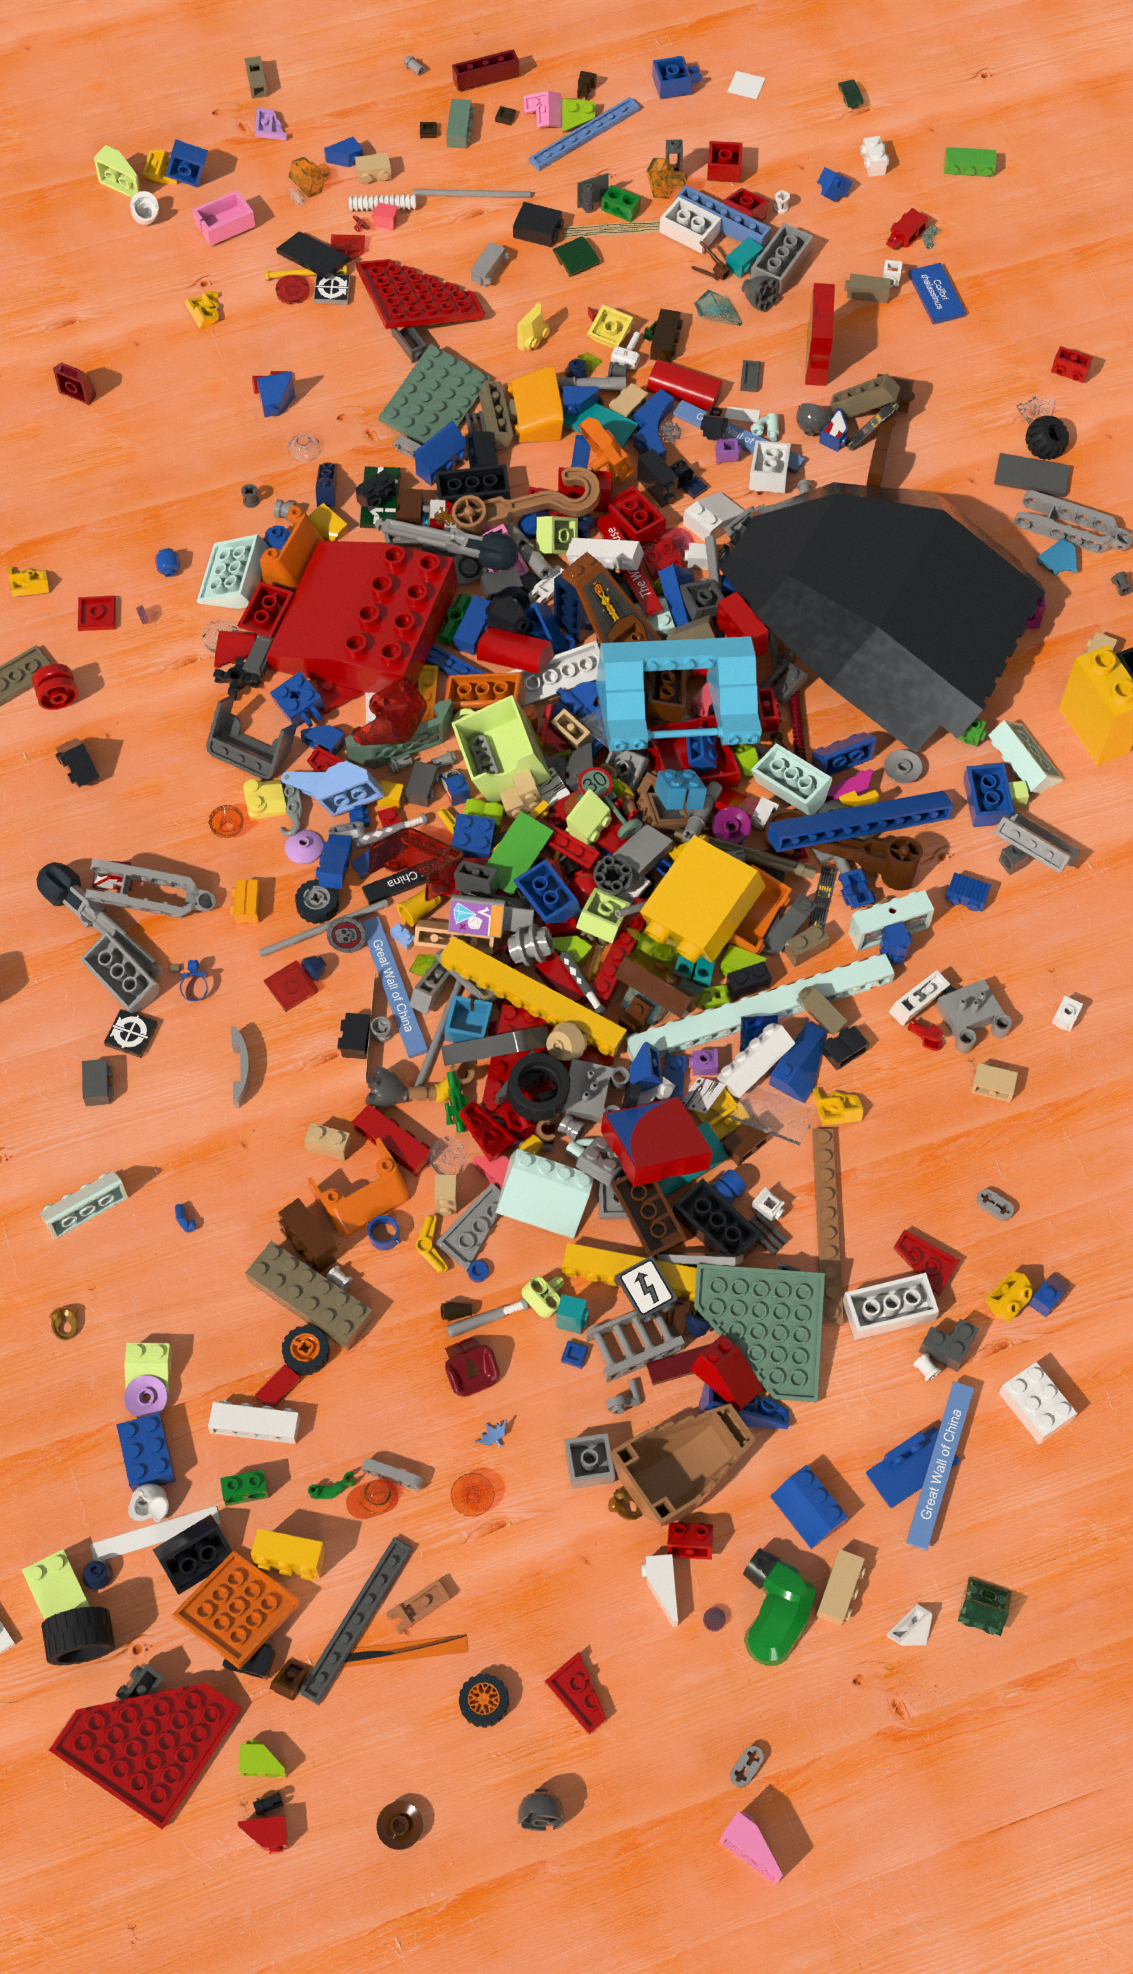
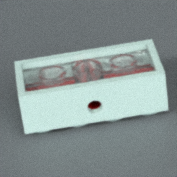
(868, 924)

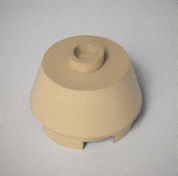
(566, 1042)

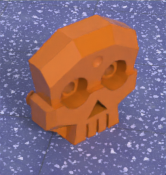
(607, 450)

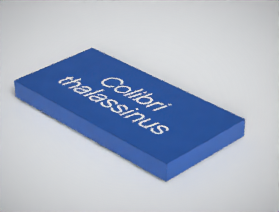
(936, 293)

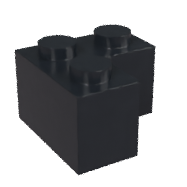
(78, 762)

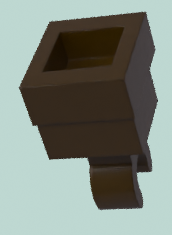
(585, 83)

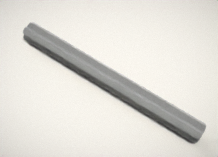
(713, 568)

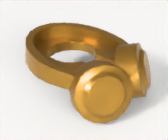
(55, 1316)
(615, 1506)

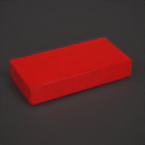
(278, 1387)

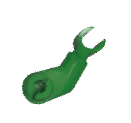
(329, 1492)

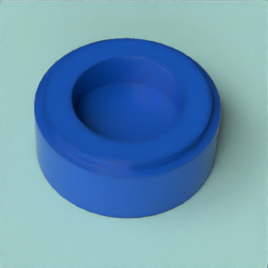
(478, 1271)

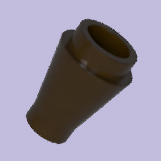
(455, 1310)

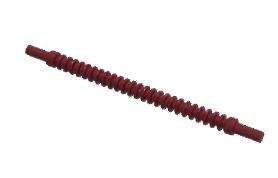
(797, 727)

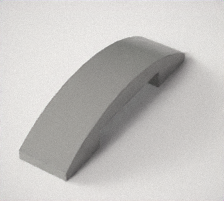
(241, 1087)

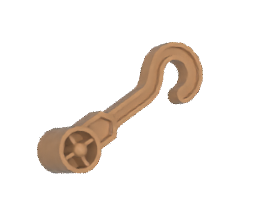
(480, 516)

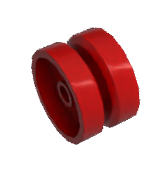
(55, 686)

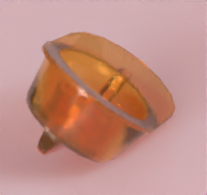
(372, 1499)

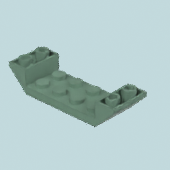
(427, 735)

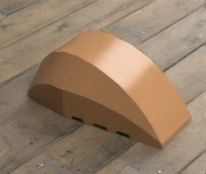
(680, 1463)

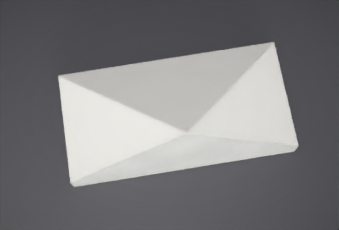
(912, 1628)

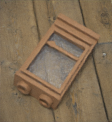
(665, 820)

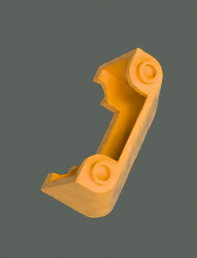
(537, 406)

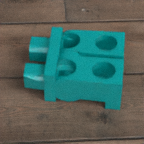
(703, 970)

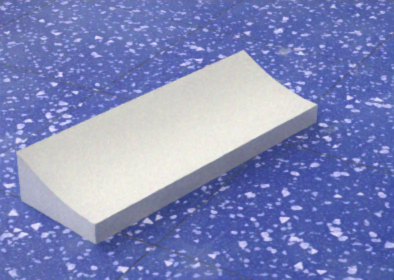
(562, 671)

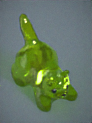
(653, 948)

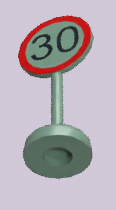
(601, 784)

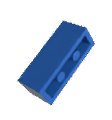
(471, 626)
(334, 861)

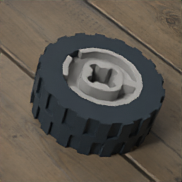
(316, 903)

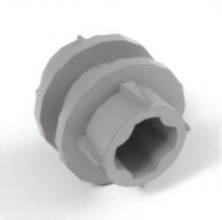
(534, 944)

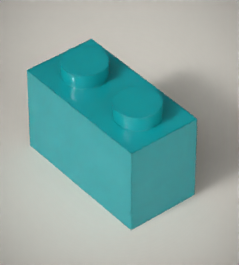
(743, 257)
(572, 1314)

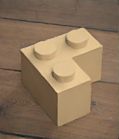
(523, 796)

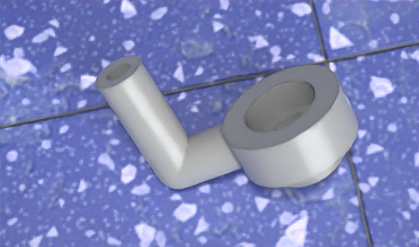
(619, 1403)

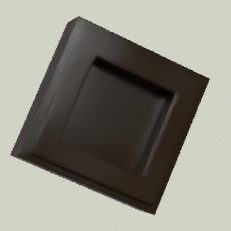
(505, 115)
(428, 129)

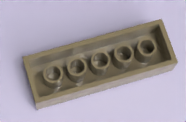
(309, 1295)

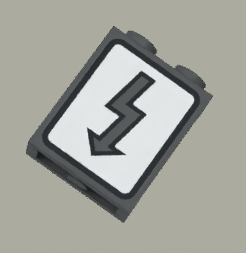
(646, 1289)

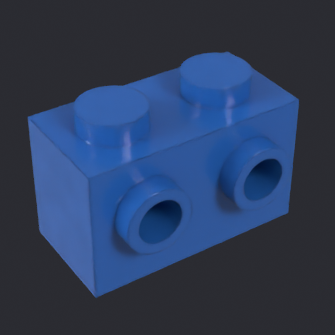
(702, 753)
(895, 943)

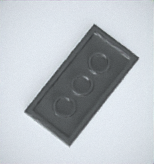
(1032, 474)

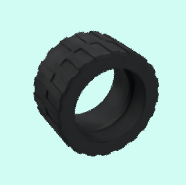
(542, 1064)
(78, 1635)

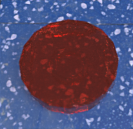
(292, 289)

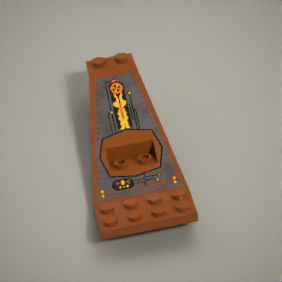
(608, 607)

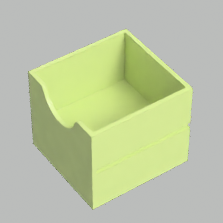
(511, 742)

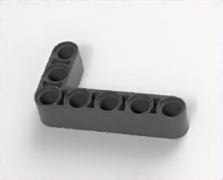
(495, 1045)

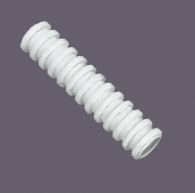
(371, 202)

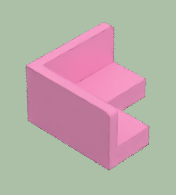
(547, 108)

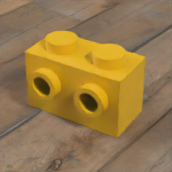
(1010, 1296)

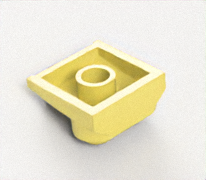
(610, 327)
(532, 329)
(264, 799)

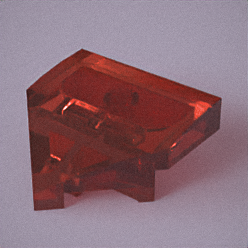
(348, 244)

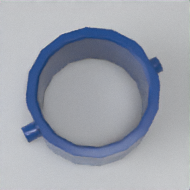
(383, 1219)

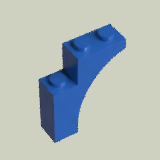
(649, 420)

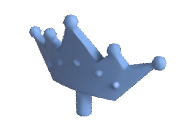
(493, 1435)

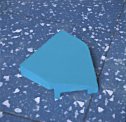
(1059, 557)

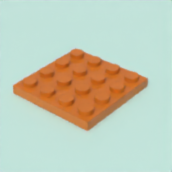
(236, 1609)

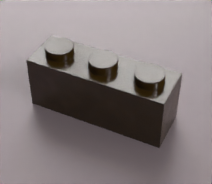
(666, 335)

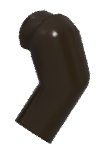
(776, 738)

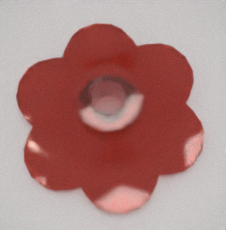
(359, 224)

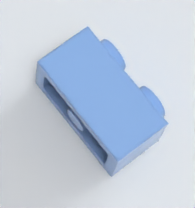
(402, 936)

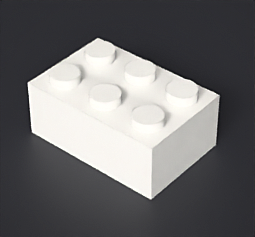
(690, 224)
(1037, 1403)

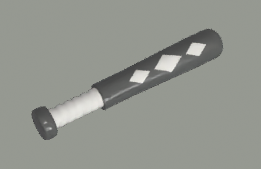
(578, 976)

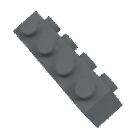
(143, 1681)

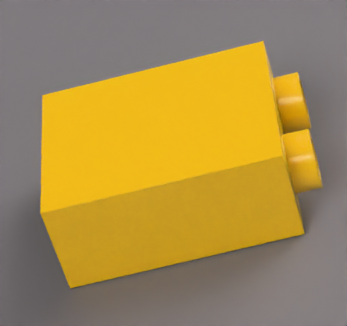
(1100, 704)
(701, 900)

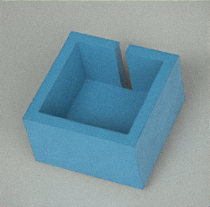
(673, 786)
(466, 1024)

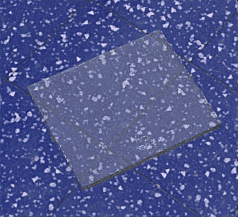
(774, 1113)

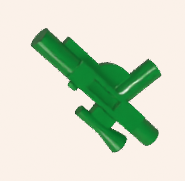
(457, 1102)

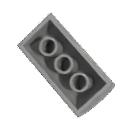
(121, 974)

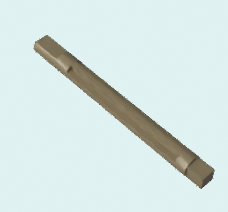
(759, 857)

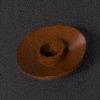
(399, 1813)

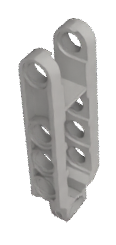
(1054, 509)
(195, 898)

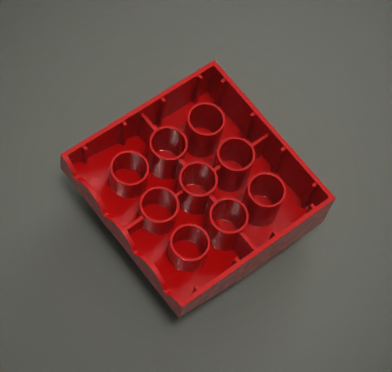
(364, 614)

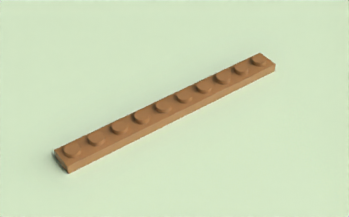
(827, 1225)

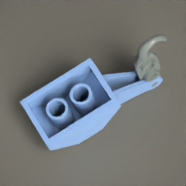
(336, 790)

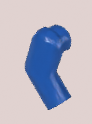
(570, 640)
(181, 1218)

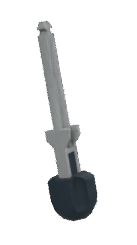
(494, 550)
(62, 887)

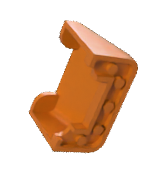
(286, 566)
(756, 922)

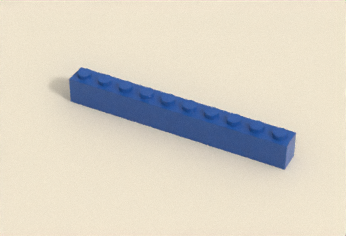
(859, 821)

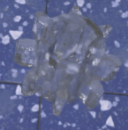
(670, 432)

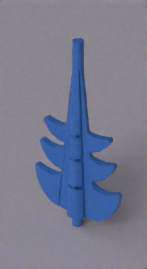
(581, 702)

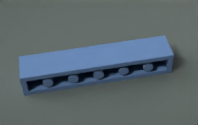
(733, 223)

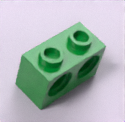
(620, 203)
(244, 1487)

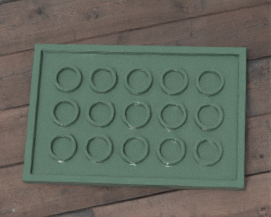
(433, 395)

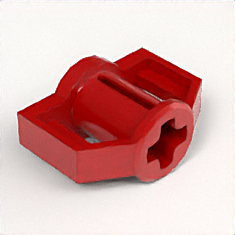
(524, 1125)

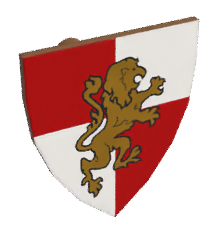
(441, 515)

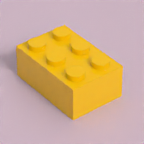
(288, 1554)

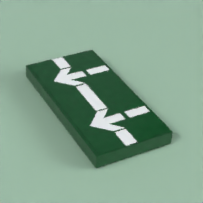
(387, 508)

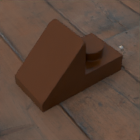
(636, 1014)
(289, 1679)

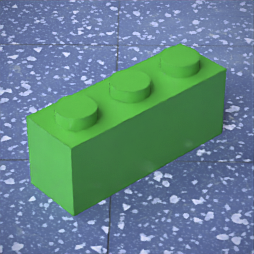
(970, 161)

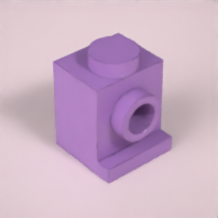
(727, 450)
(704, 1062)

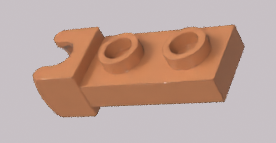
(418, 1606)

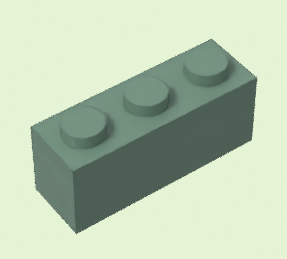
(459, 123)

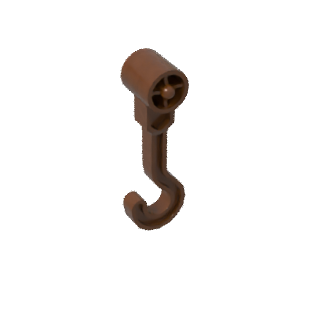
(885, 428)
(895, 861)

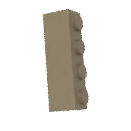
(865, 396)
(496, 413)

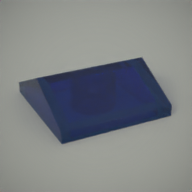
(753, 1026)

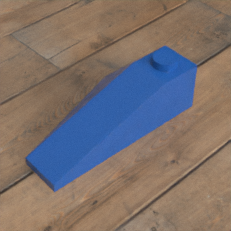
(799, 1065)
(758, 1413)

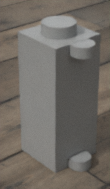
(488, 264)

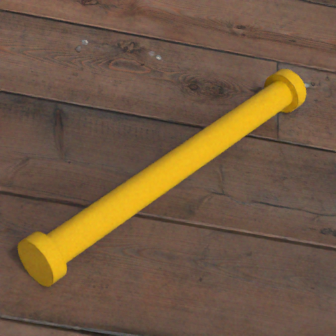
(301, 272)

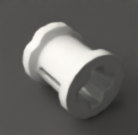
(779, 203)
(339, 1278)
(927, 1367)

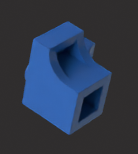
(833, 184)

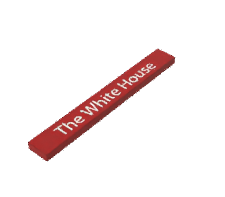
(635, 578)

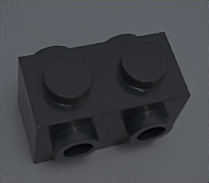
(714, 423)
(375, 490)

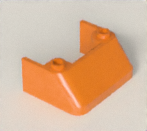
(365, 1204)

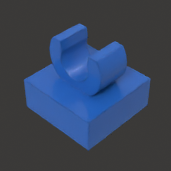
(360, 814)

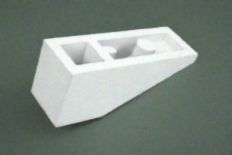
(918, 998)
(661, 1581)

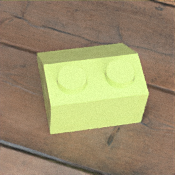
(555, 534)
(588, 818)
(599, 915)
(148, 1359)

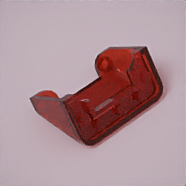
(397, 713)

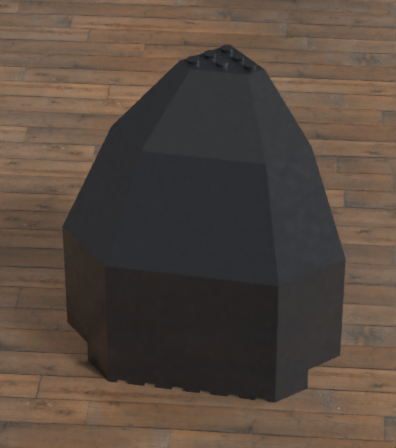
(886, 600)

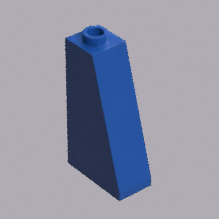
(671, 579)

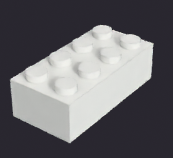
(890, 1306)

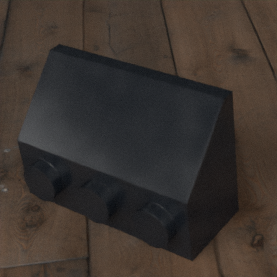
(193, 1553)

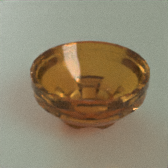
(223, 815)

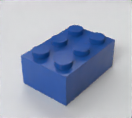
(146, 1451)

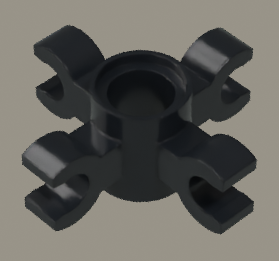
(236, 672)

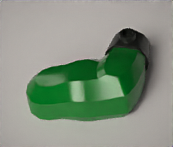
(783, 1610)

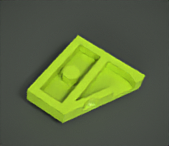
(576, 113)

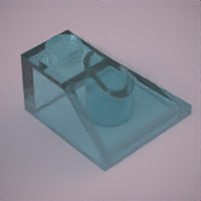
(717, 308)

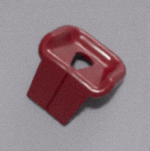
(457, 1372)

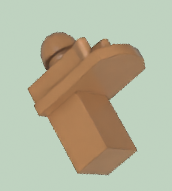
(647, 783)

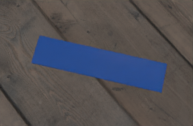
(580, 452)

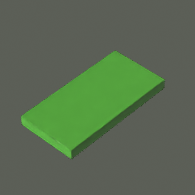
(518, 850)

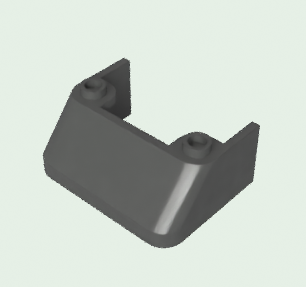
(244, 752)

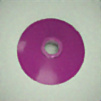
(730, 816)

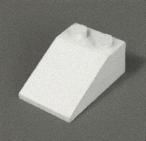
(769, 466)
(710, 515)

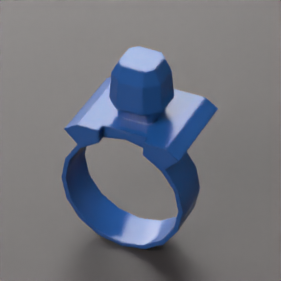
(193, 967)

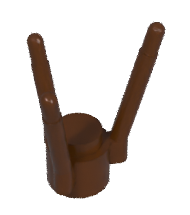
(720, 269)

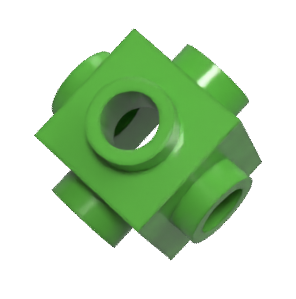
(974, 733)

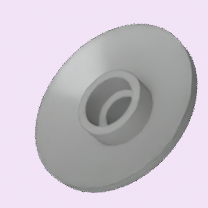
(903, 760)

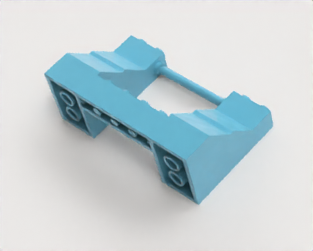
(729, 676)

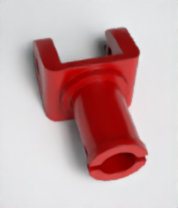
(927, 1035)

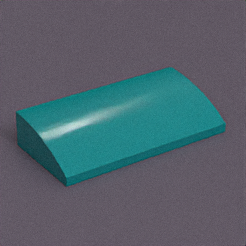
(719, 1156)

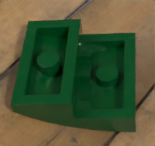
(576, 256)

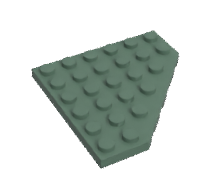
(772, 1321)

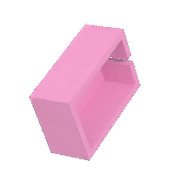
(223, 217)

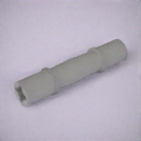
(607, 383)
(697, 820)

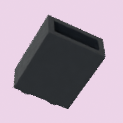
(538, 224)
(657, 478)

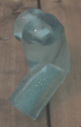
(928, 235)

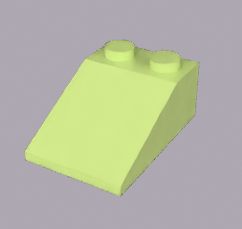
(116, 172)
(55, 1585)

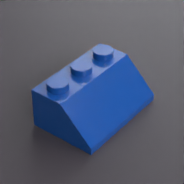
(440, 453)
(544, 626)
(844, 753)
(988, 794)
(548, 893)
(809, 1507)

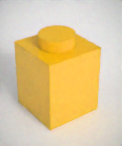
(392, 795)

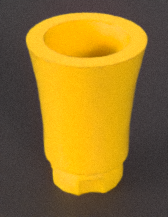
(416, 907)

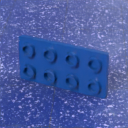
(904, 1468)

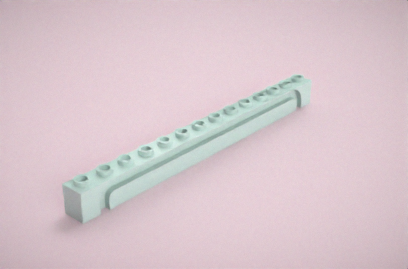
(726, 1020)

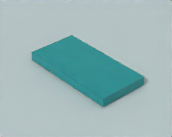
(618, 425)

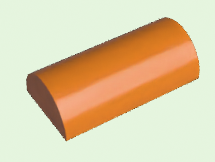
(482, 690)

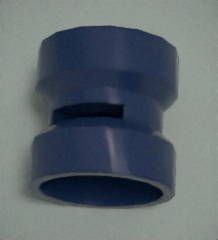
(585, 525)

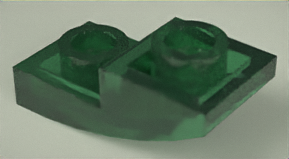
(851, 93)

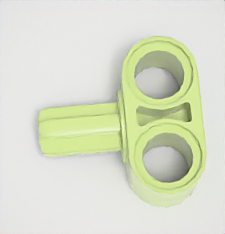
(544, 1294)

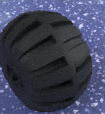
(1047, 437)

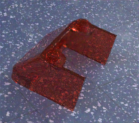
(420, 854)

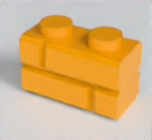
(246, 901)

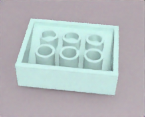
(232, 572)
(544, 1193)

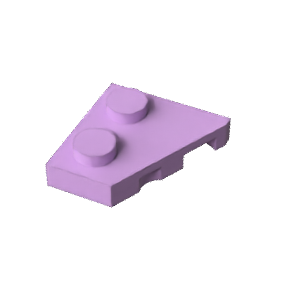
(268, 125)

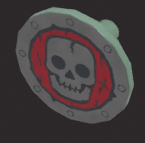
(346, 934)

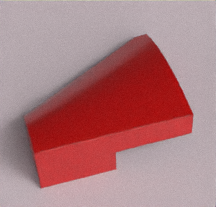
(232, 645)

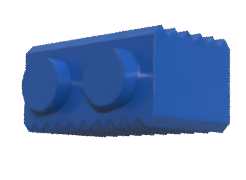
(967, 892)

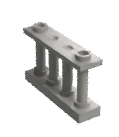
(1037, 842)
(633, 1360)

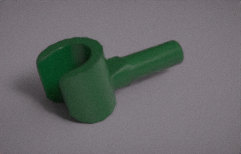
(649, 333)

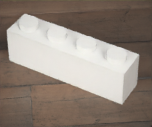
(611, 553)
(755, 1059)
(254, 1422)

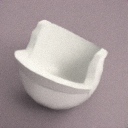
(144, 207)
(147, 1502)

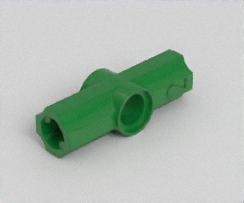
(453, 619)

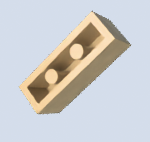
(841, 1587)

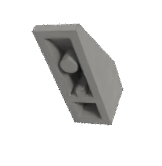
(429, 988)

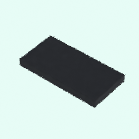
(312, 255)

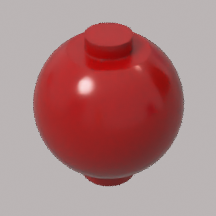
(582, 886)

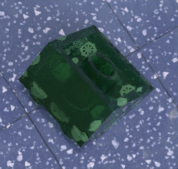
(984, 1606)

